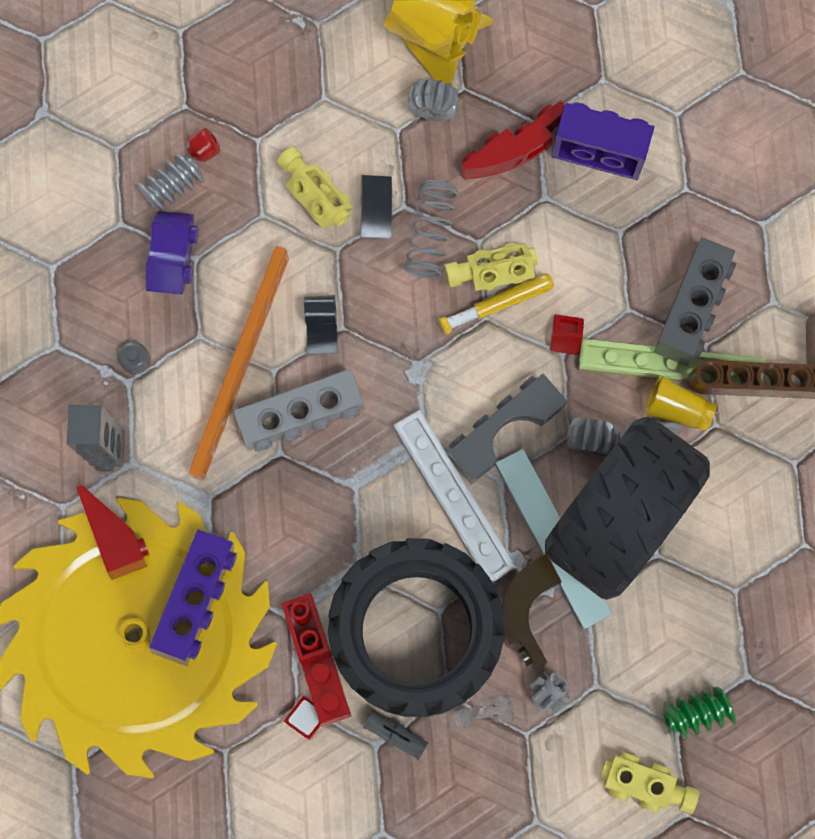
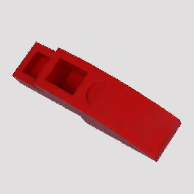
(506, 151)
(316, 660)

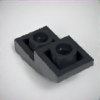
(376, 206)

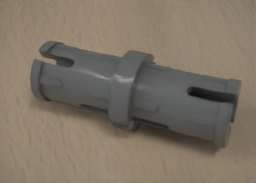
(395, 735)

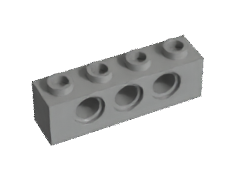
(282, 406)

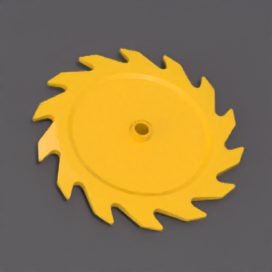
(114, 689)

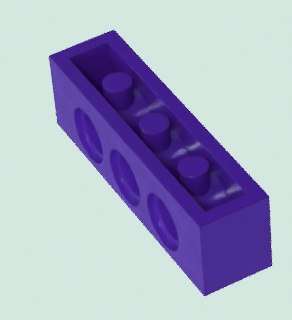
(204, 549)

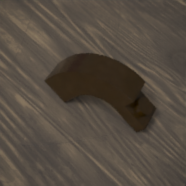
(526, 586)

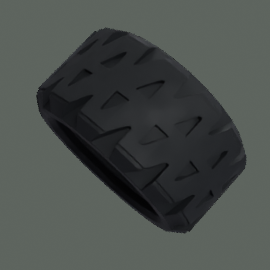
(627, 508)
(409, 560)

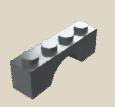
(535, 403)

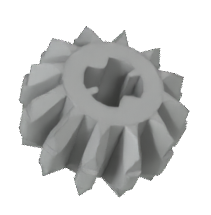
(433, 100)
(592, 436)

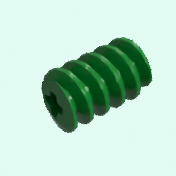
(698, 712)

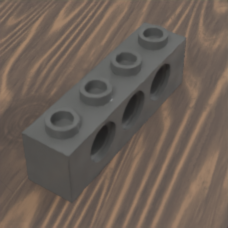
(673, 341)
(96, 436)

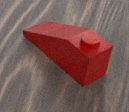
(115, 539)

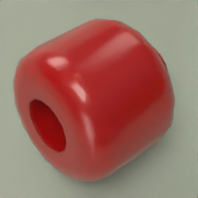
(203, 145)

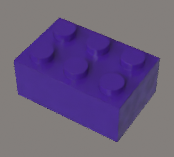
(602, 140)

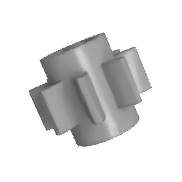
(550, 692)

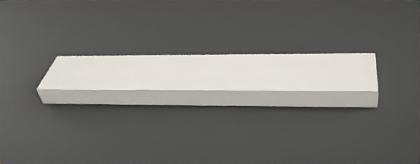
(454, 496)

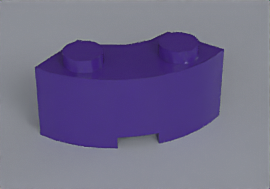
(170, 252)

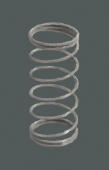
(434, 184)

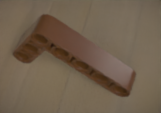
(750, 375)

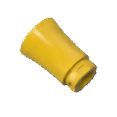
(679, 405)

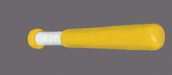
(503, 300)

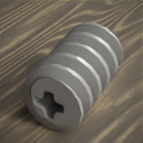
(170, 182)

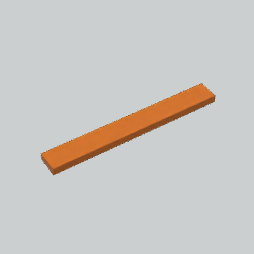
(239, 364)

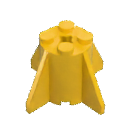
(437, 31)

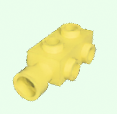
(316, 197)
(496, 270)
(641, 784)

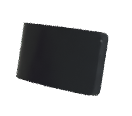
(321, 324)

